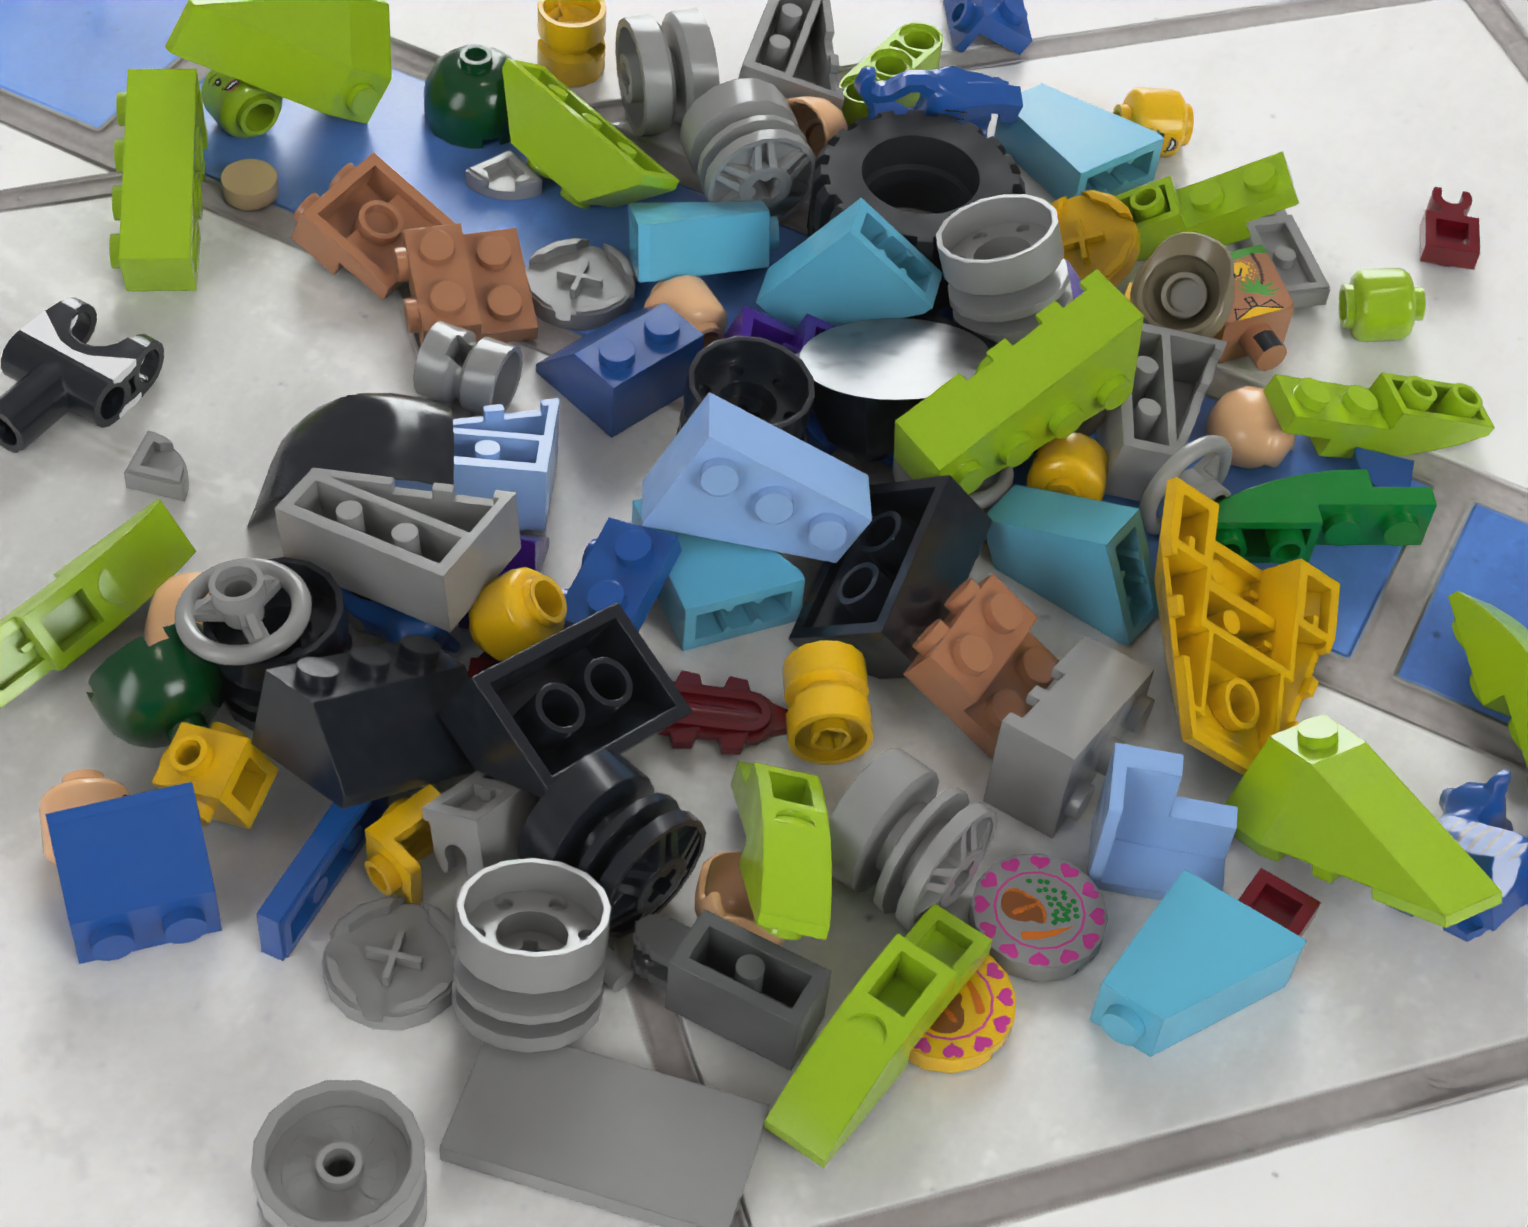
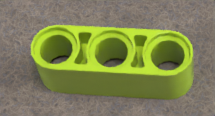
(908, 48)

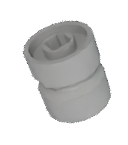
(458, 367)

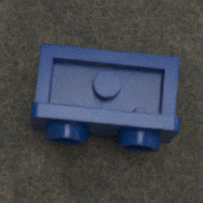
(997, 19)
(623, 567)

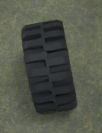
(910, 164)

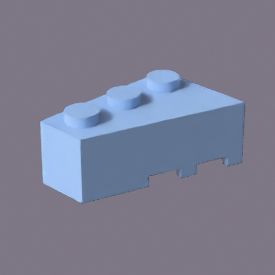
(507, 454)

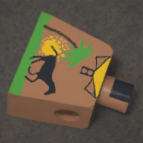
(1258, 313)

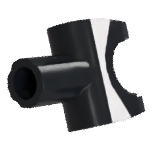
(65, 374)

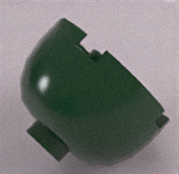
(467, 97)
(153, 688)

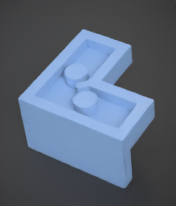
(1148, 833)

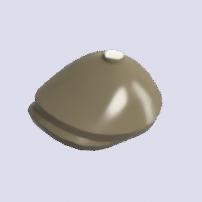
(1186, 285)

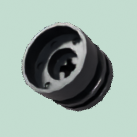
(755, 377)
(324, 636)
(618, 832)

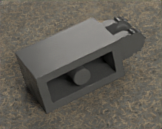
(734, 983)

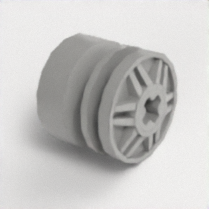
(748, 146)
(1003, 264)
(907, 838)
(530, 954)

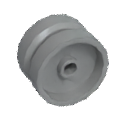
(663, 67)
(340, 1160)

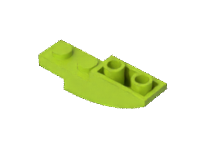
(1212, 206)
(1391, 417)
(90, 598)
(1497, 658)
(785, 849)
(874, 1032)

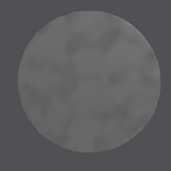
(892, 357)

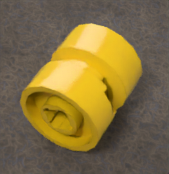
(572, 39)
(827, 702)

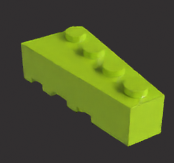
(160, 180)
(1026, 391)

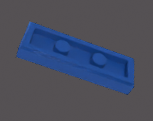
(314, 875)

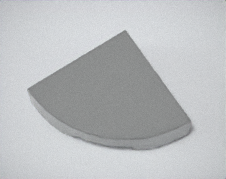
(504, 178)
(158, 469)

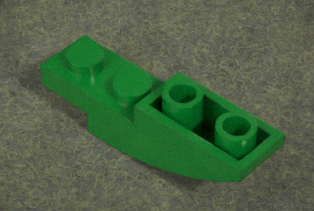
(1333, 507)

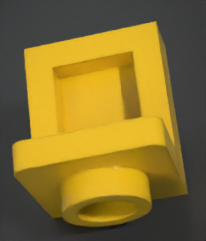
(398, 844)

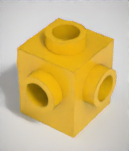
(225, 772)

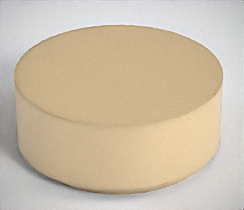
(249, 184)

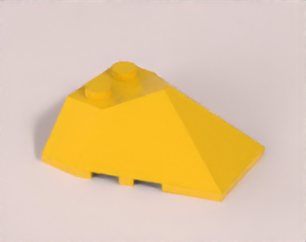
(1234, 634)

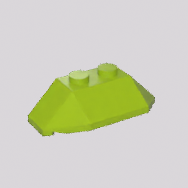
(575, 143)

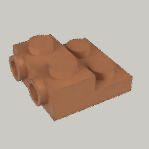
(363, 221)
(466, 282)
(981, 660)

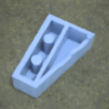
(755, 487)

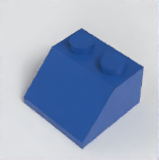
(626, 367)
(134, 873)

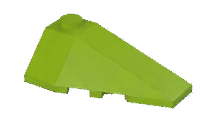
(304, 50)
(1345, 812)

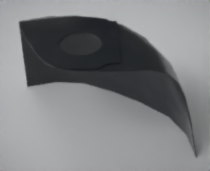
(366, 435)

